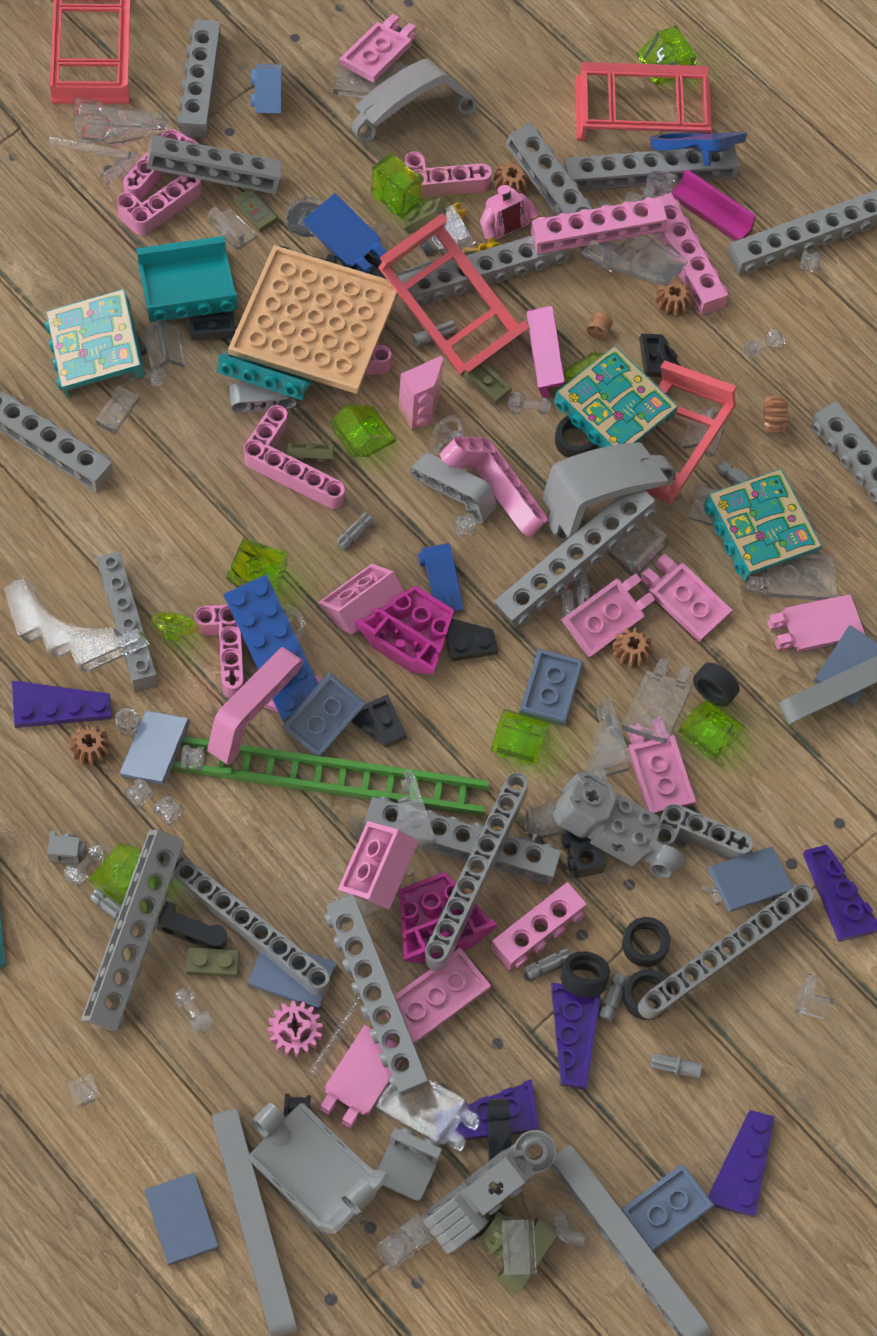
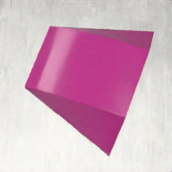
(409, 630)
(420, 911)

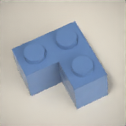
(268, 88)

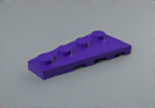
(54, 705)
(840, 898)
(575, 1031)
(521, 1108)
(742, 1173)

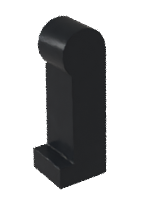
(191, 930)
(498, 1126)

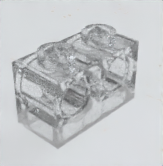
(404, 1242)

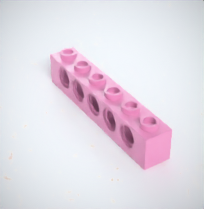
(611, 229)
(704, 298)

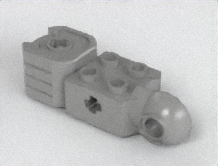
(615, 824)
(463, 1210)

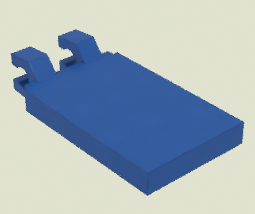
(344, 234)

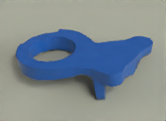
(705, 142)

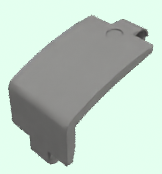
(402, 89)
(599, 477)
(313, 1167)

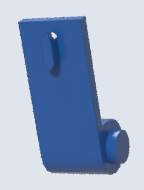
(441, 574)

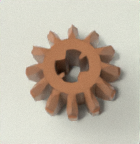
(513, 176)
(674, 298)
(775, 414)
(632, 640)
(88, 736)

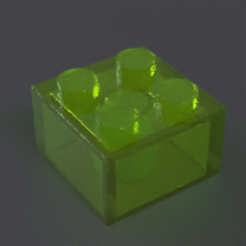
(396, 185)

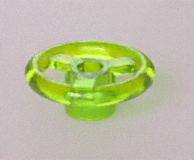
(174, 625)

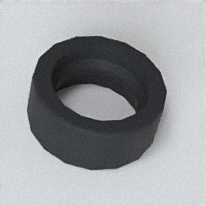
(563, 446)
(716, 684)
(651, 924)
(643, 975)
(585, 987)

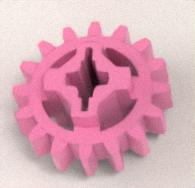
(305, 1028)

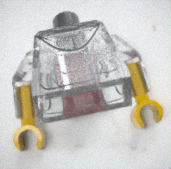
(457, 230)

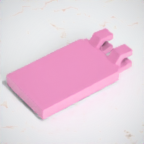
(379, 48)
(686, 597)
(606, 615)
(815, 623)
(660, 773)
(358, 1079)

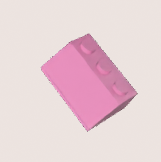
(420, 392)
(360, 596)
(378, 864)

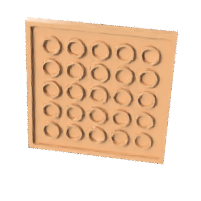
(314, 319)

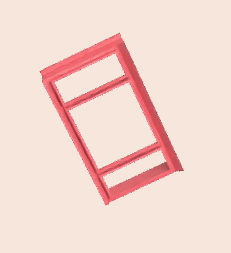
(641, 70)
(106, 91)
(436, 228)
(704, 387)

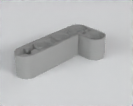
(457, 484)
(703, 837)

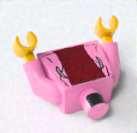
(506, 214)

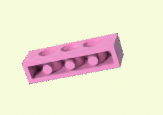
(563, 899)

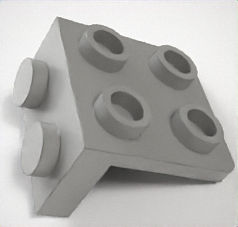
(409, 1163)

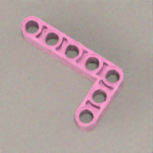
(286, 464)
(506, 486)
(248, 702)

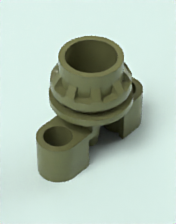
(493, 1244)

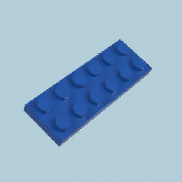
(265, 632)

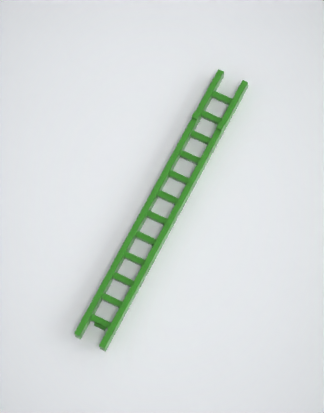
(344, 765)

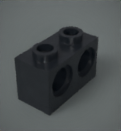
(582, 849)

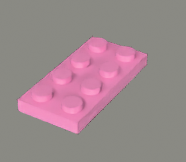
(440, 995)

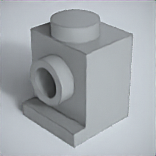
(65, 848)

